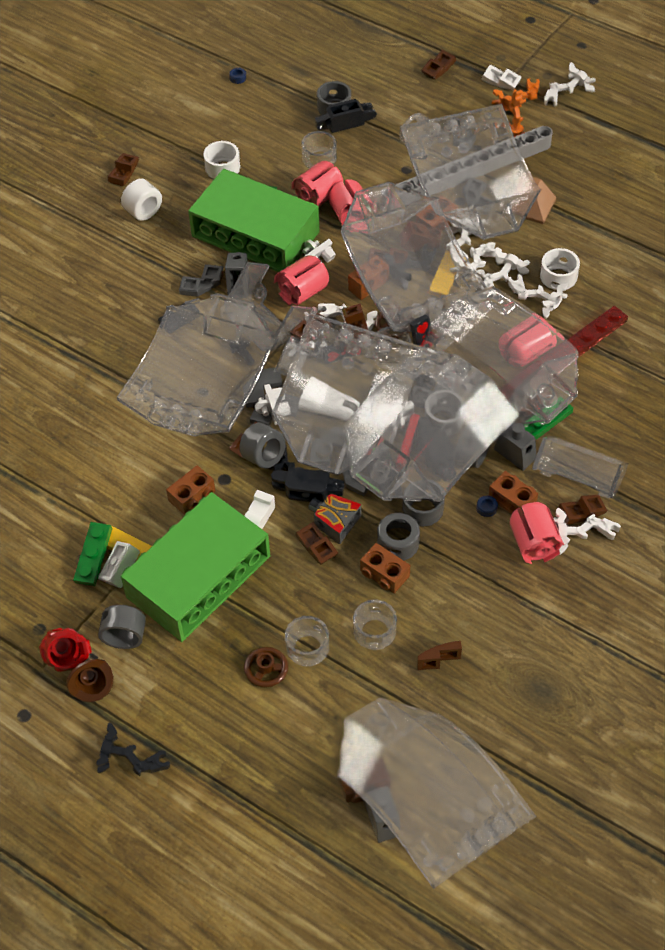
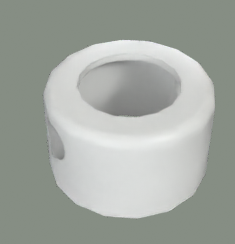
(220, 152)
(141, 199)
(552, 261)

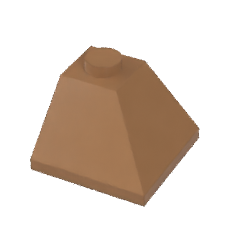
(542, 204)

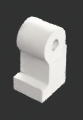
(261, 508)

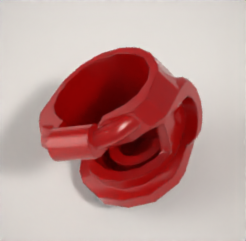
(64, 649)

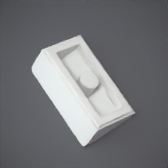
(121, 557)

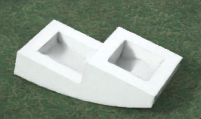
(501, 79)

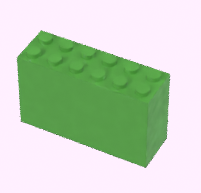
(254, 220)
(196, 566)

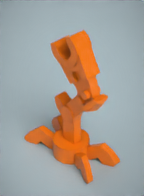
(531, 94)
(516, 127)

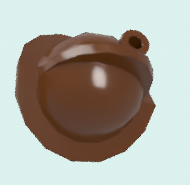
(90, 680)

